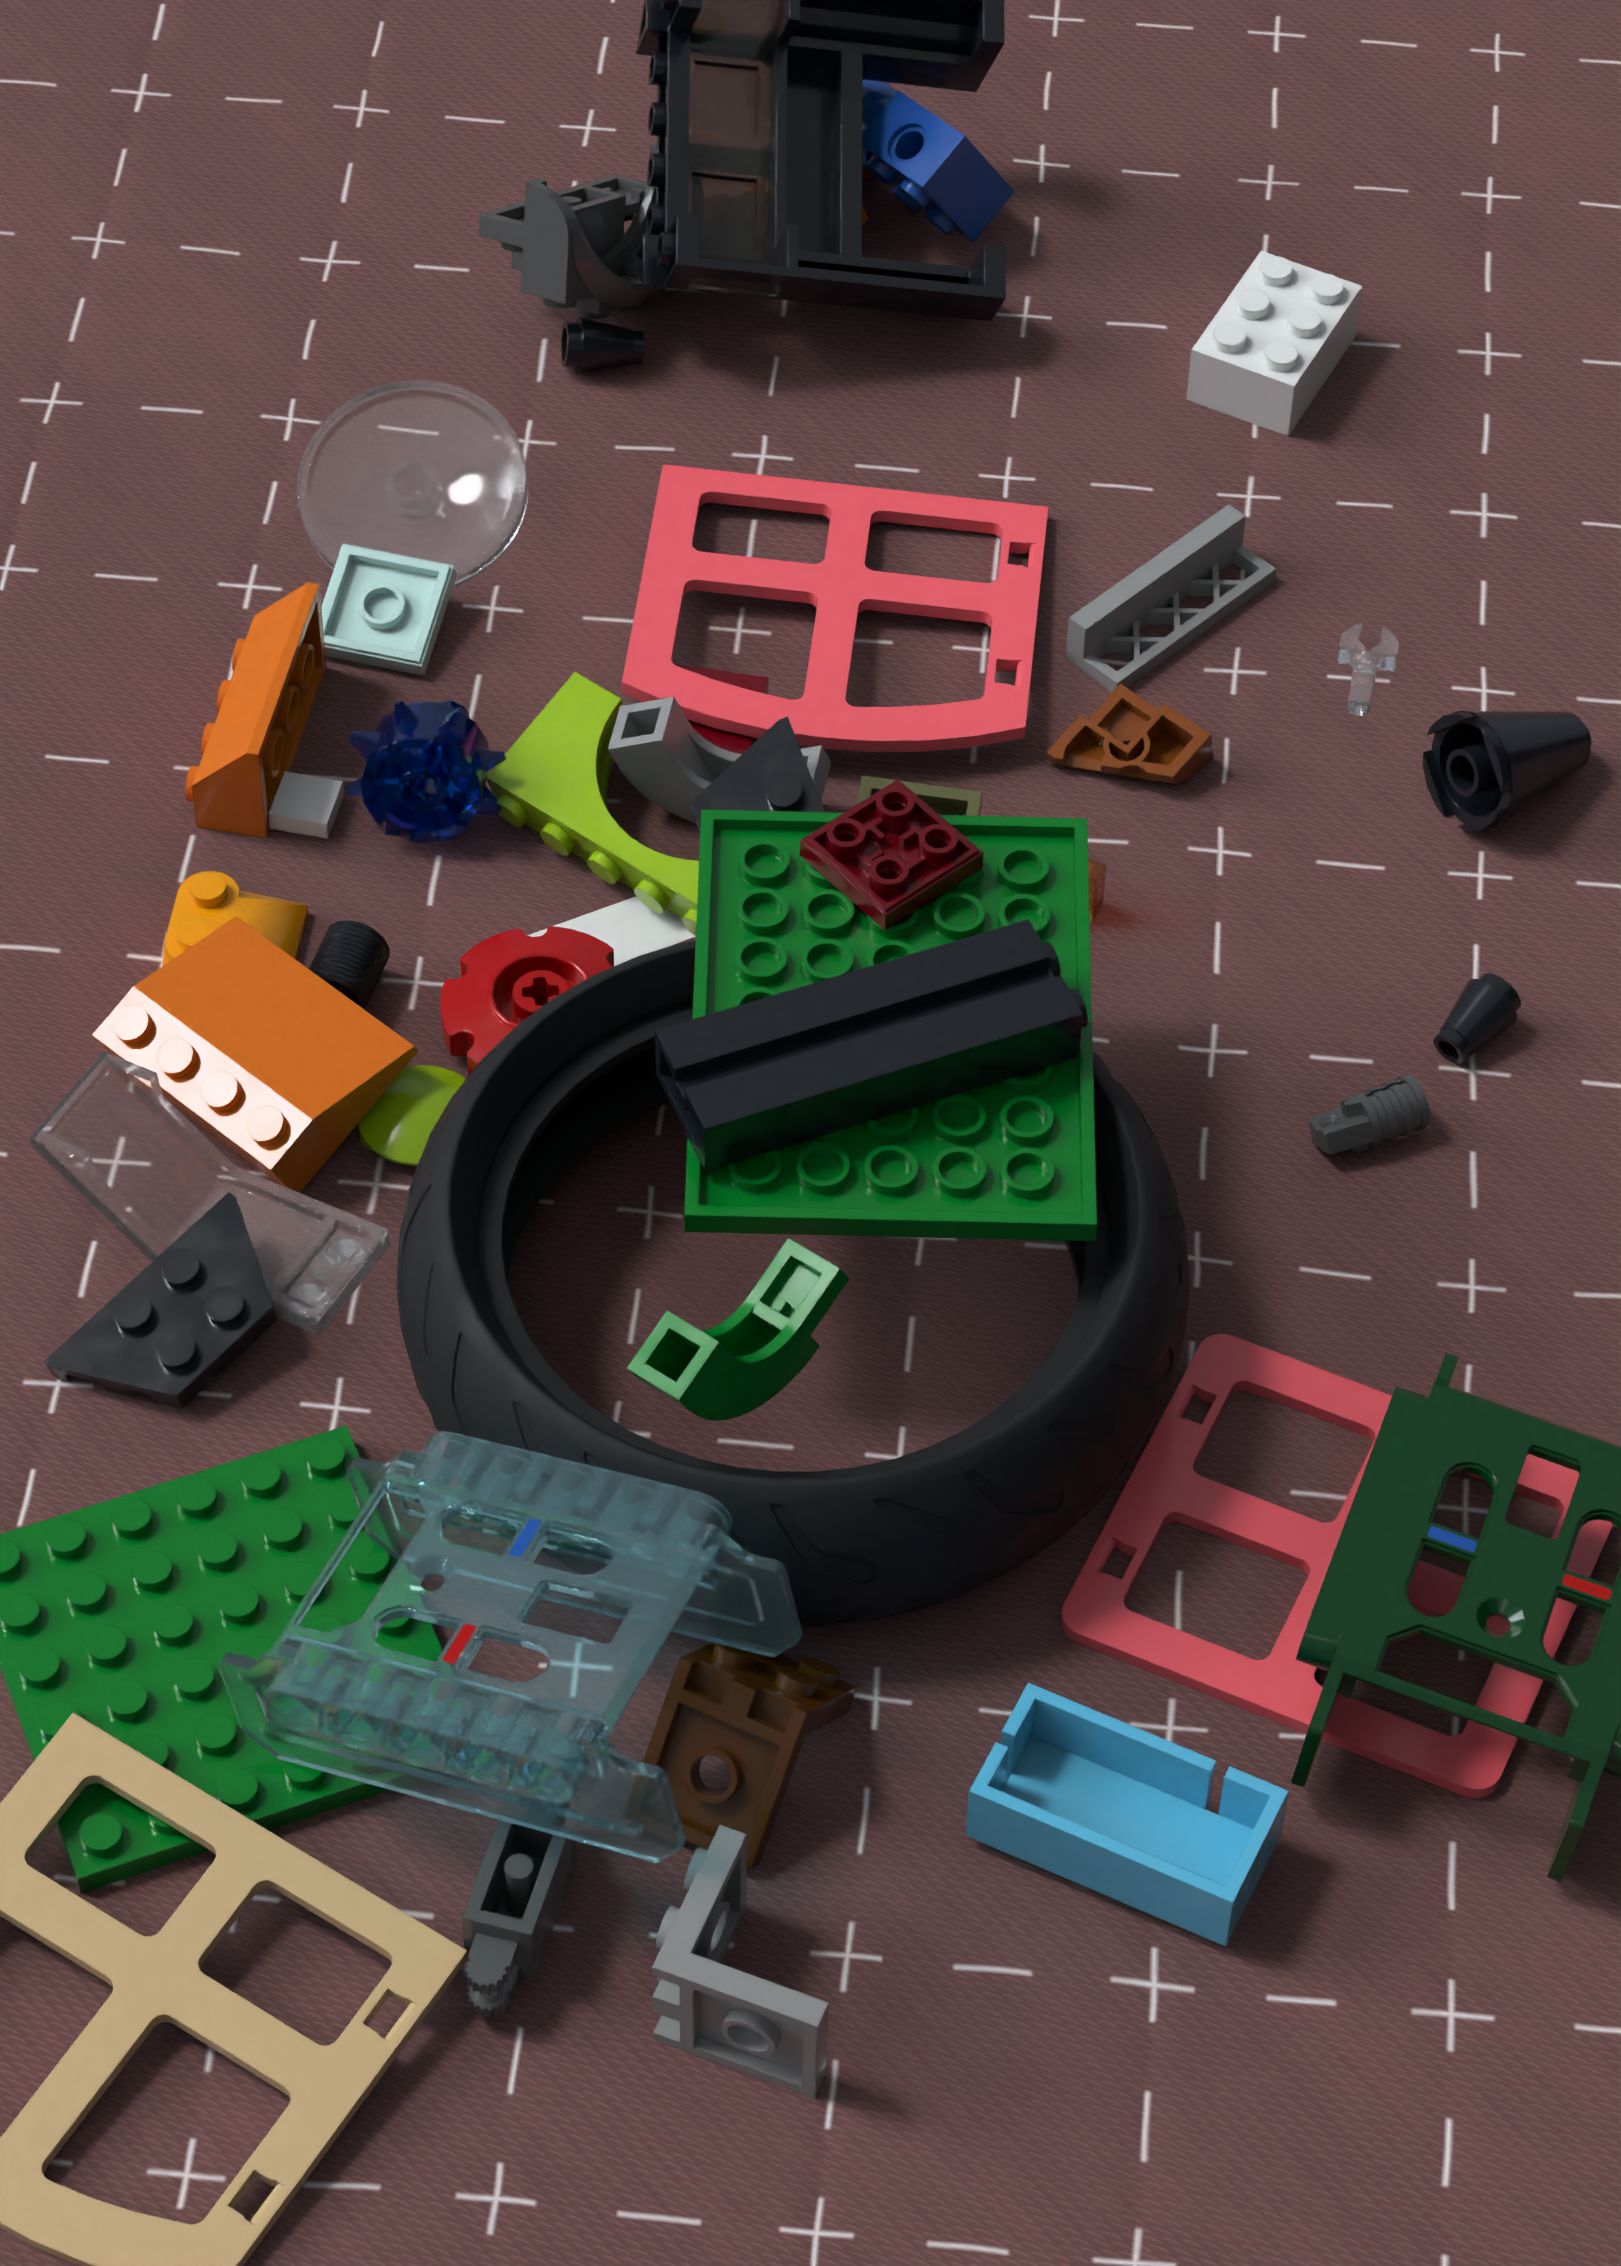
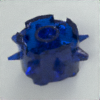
(425, 771)

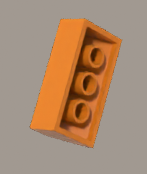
(260, 716)

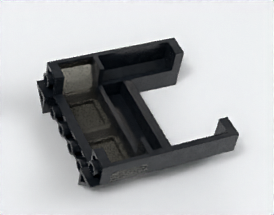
(767, 146)

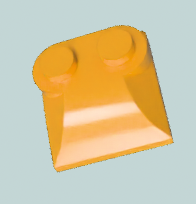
(214, 898)

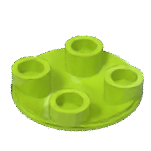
(407, 1113)

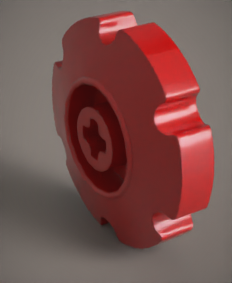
(511, 980)

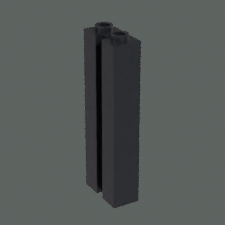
(868, 1044)

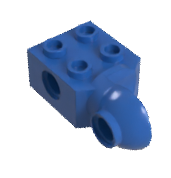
(928, 163)

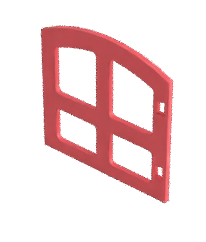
(840, 591)

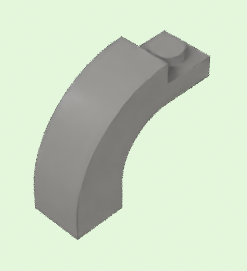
(673, 762)

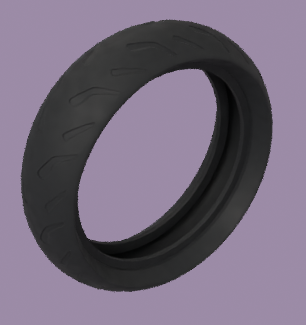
(850, 1538)

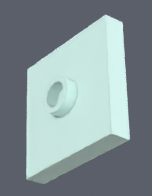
(385, 608)

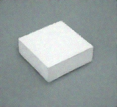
(306, 804)

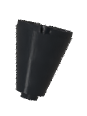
(1500, 761)

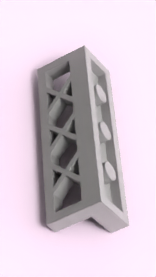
(1153, 597)

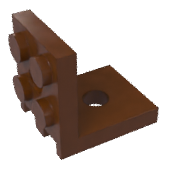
(751, 1717)

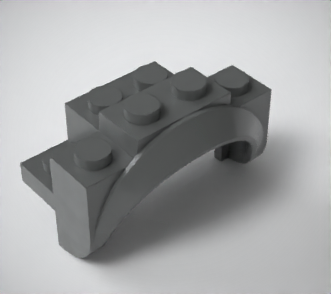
(575, 243)

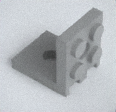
(722, 2009)

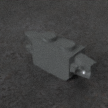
(513, 1912)

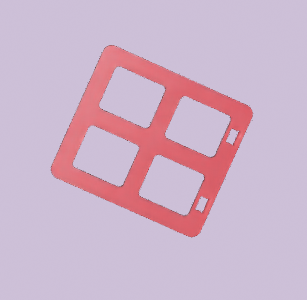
(1280, 1687)

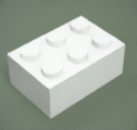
(1274, 343)

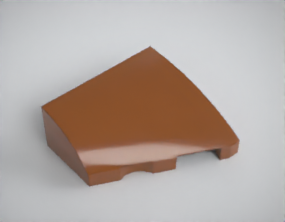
(1134, 741)

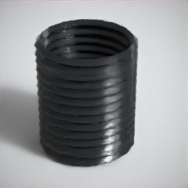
(351, 959)

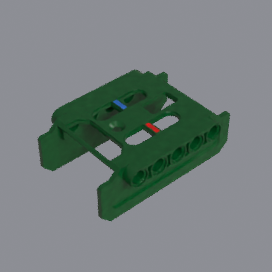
(1508, 1575)

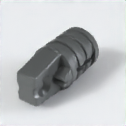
(1372, 1117)

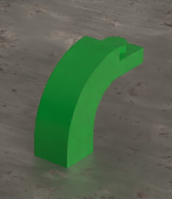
(752, 1351)

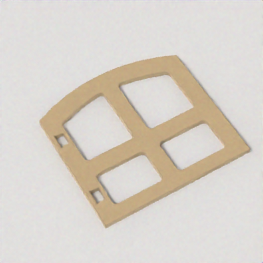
(162, 1982)

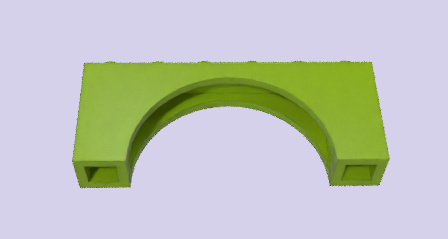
(559, 787)

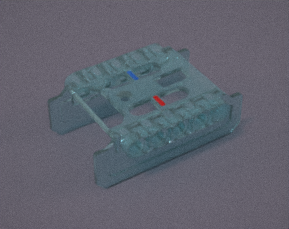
(504, 1536)

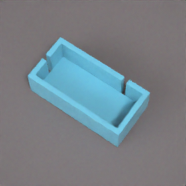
(1125, 1814)

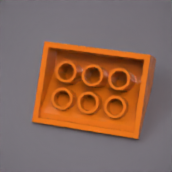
(257, 1050)

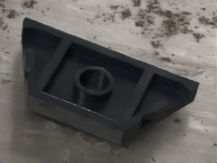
(764, 778)
(177, 1317)

